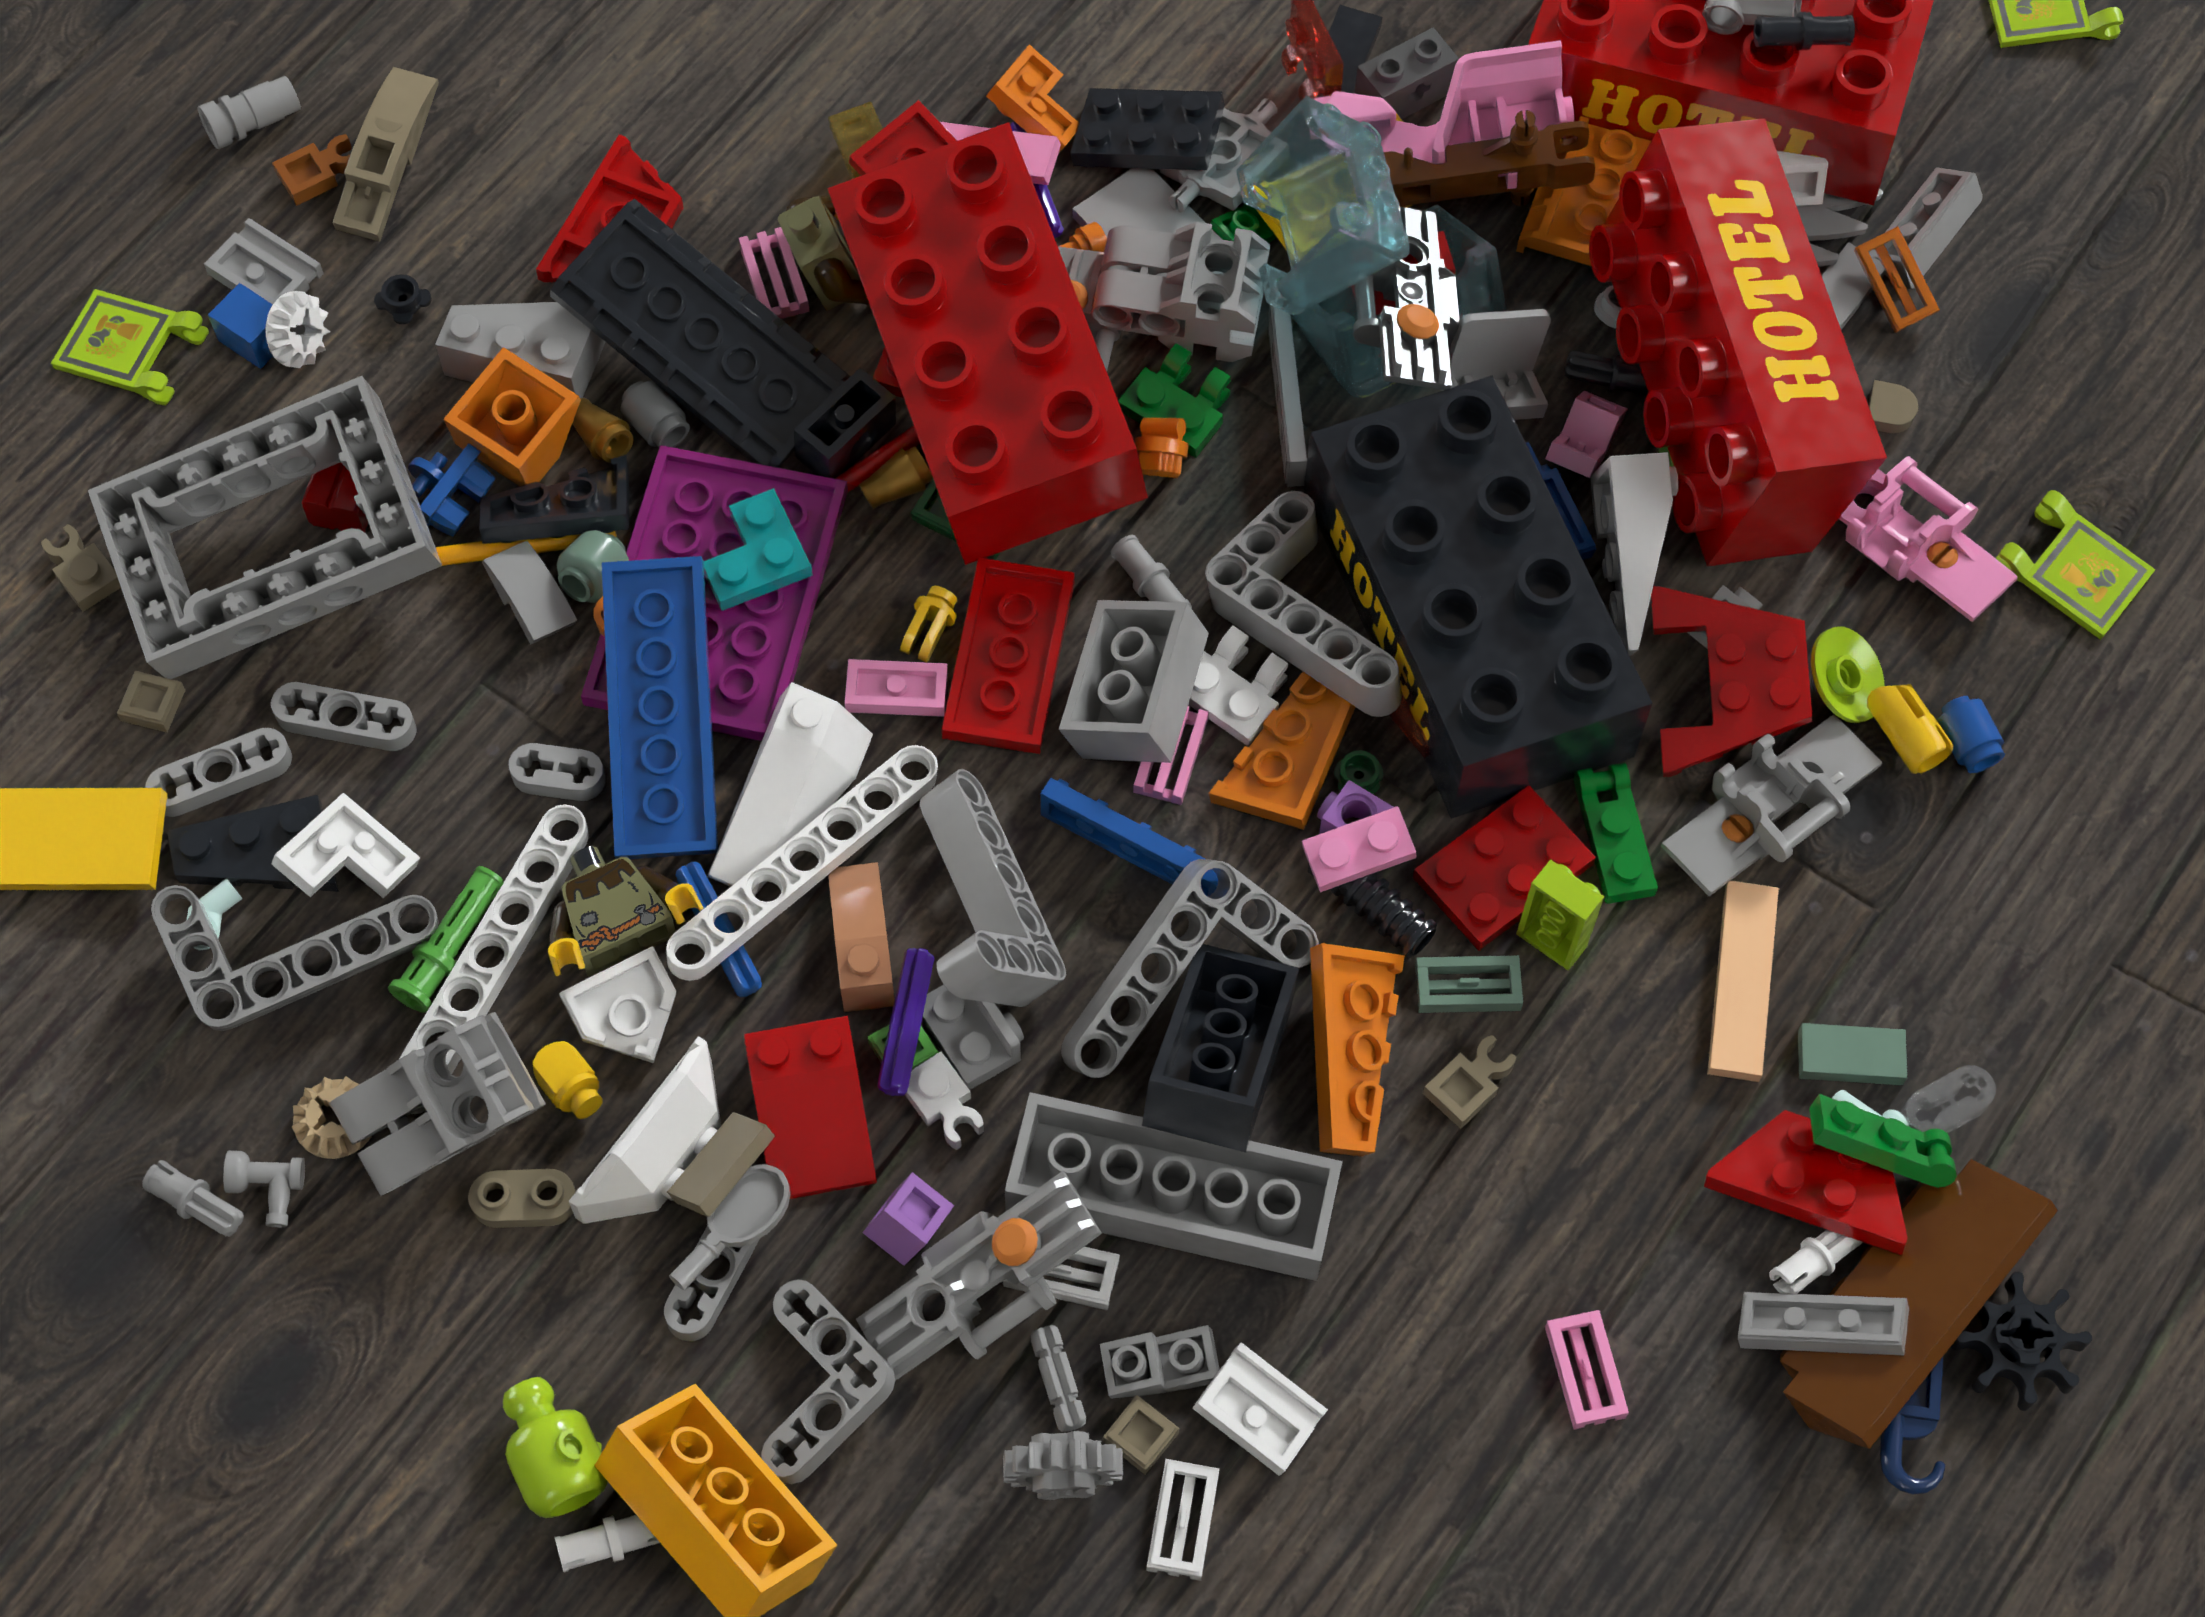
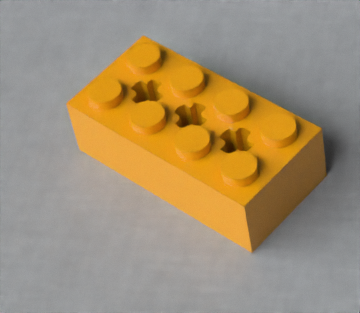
(715, 1505)

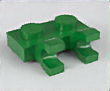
(1160, 397)

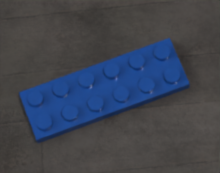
(659, 708)

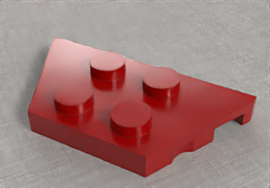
(615, 183)
(1811, 1183)

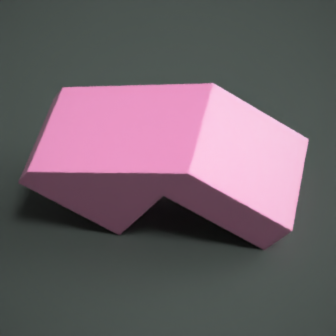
(1586, 434)

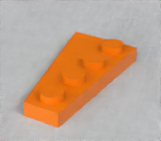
(1289, 757)
(1350, 1031)

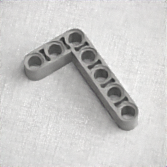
(1249, 594)
(1012, 951)
(1175, 954)
(288, 962)

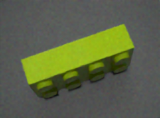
(1560, 914)

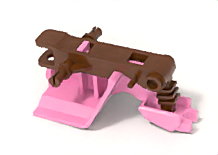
(1493, 135)

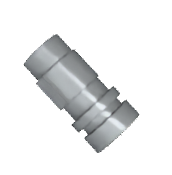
(248, 111)

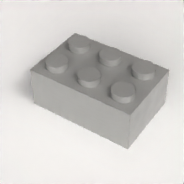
(1134, 681)

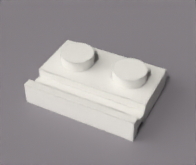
(1260, 1409)

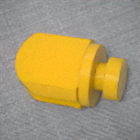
(936, 608)
(567, 1079)

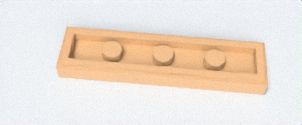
(1743, 981)

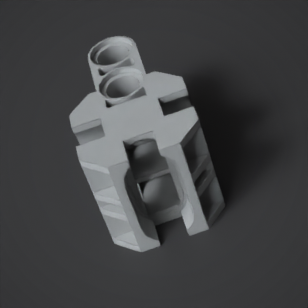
(1166, 282)
(423, 1080)

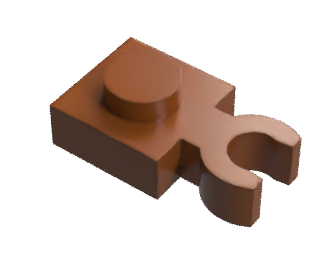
(312, 172)

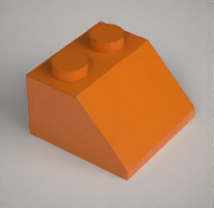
(514, 418)

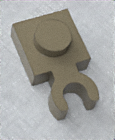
(82, 570)
(1465, 1086)

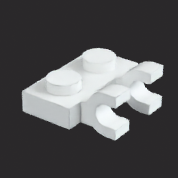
(1229, 698)

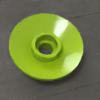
(1845, 673)

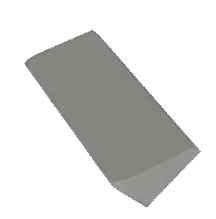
(1934, 217)

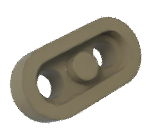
(521, 1199)

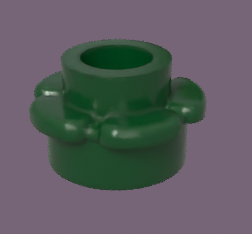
(1363, 763)

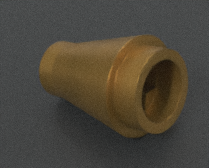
(602, 431)
(898, 477)

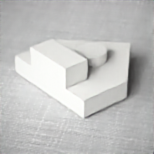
(624, 1006)

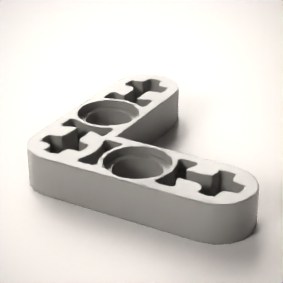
(841, 1388)

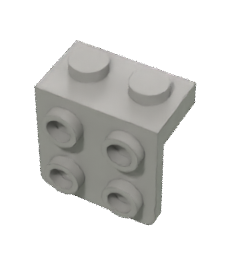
(1504, 347)

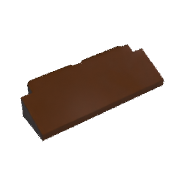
(1954, 1259)

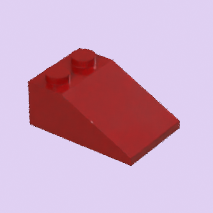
(812, 1104)

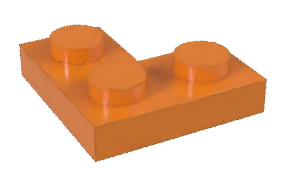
(1024, 97)

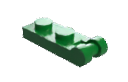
(1615, 834)
(1883, 1141)

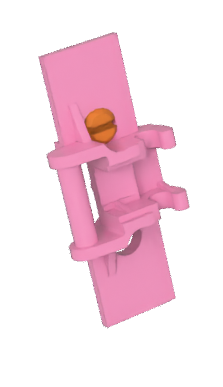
(1930, 551)

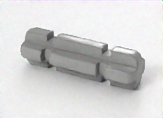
(1058, 1378)

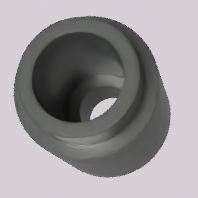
(654, 414)

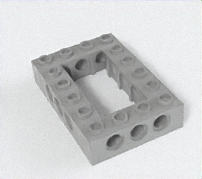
(237, 466)

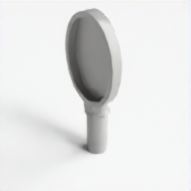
(739, 1220)

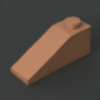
(861, 937)

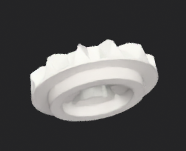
(292, 310)

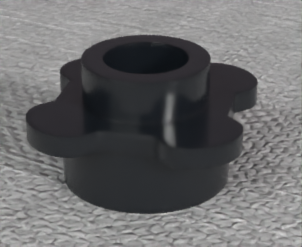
(402, 287)

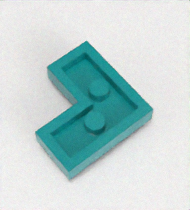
(768, 559)

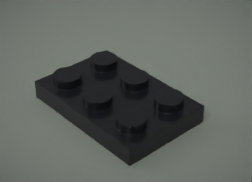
(1148, 129)

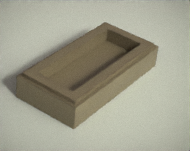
(721, 1164)

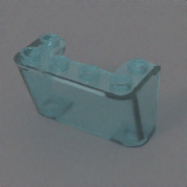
(1332, 202)

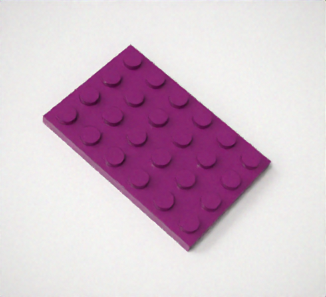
(760, 641)

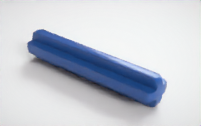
(738, 965)

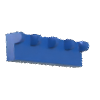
(1119, 834)

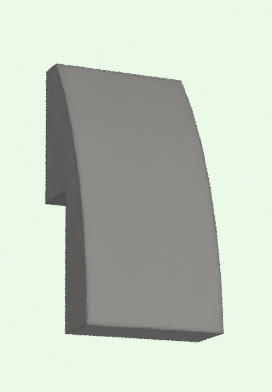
(530, 591)
(1159, 1364)

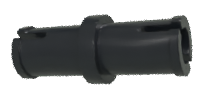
(1804, 30)

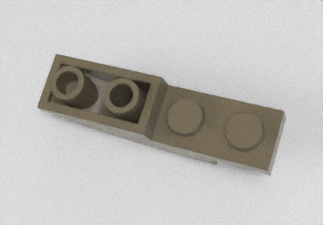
(382, 151)

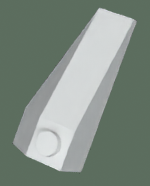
(1632, 512)
(797, 774)

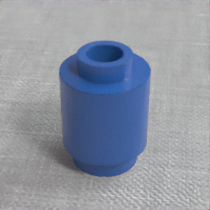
(1972, 734)

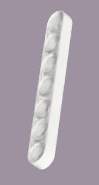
(794, 882)
(495, 932)

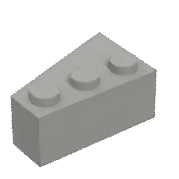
(535, 332)

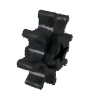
(2034, 1326)

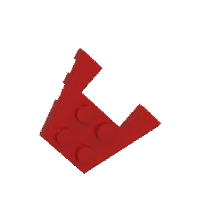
(1753, 671)

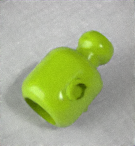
(551, 1451)

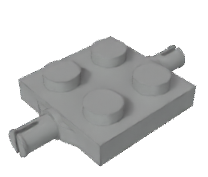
(1234, 143)

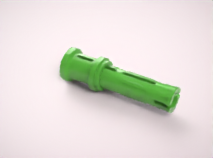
(436, 956)

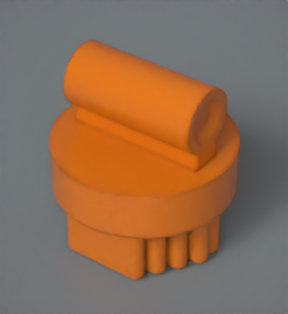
(1162, 446)

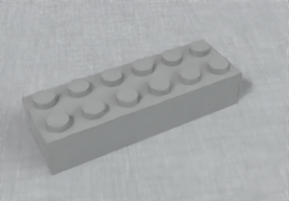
(1177, 1191)

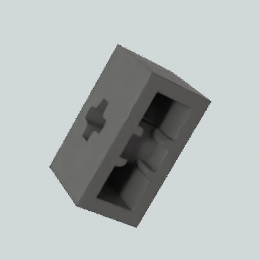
(1409, 74)

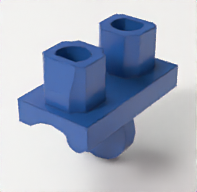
(463, 474)

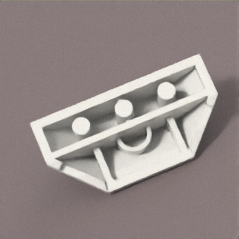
(655, 1144)

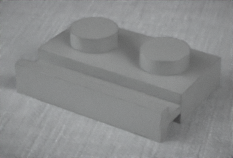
(262, 263)

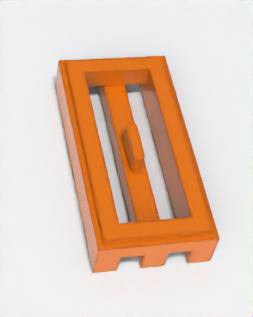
(1913, 315)

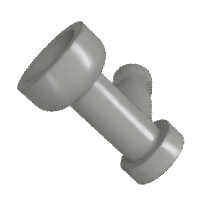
(280, 1176)

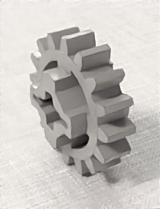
(1063, 1465)

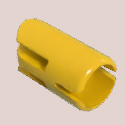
(1909, 727)

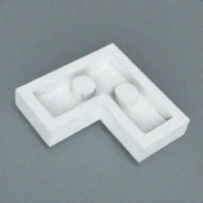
(347, 838)

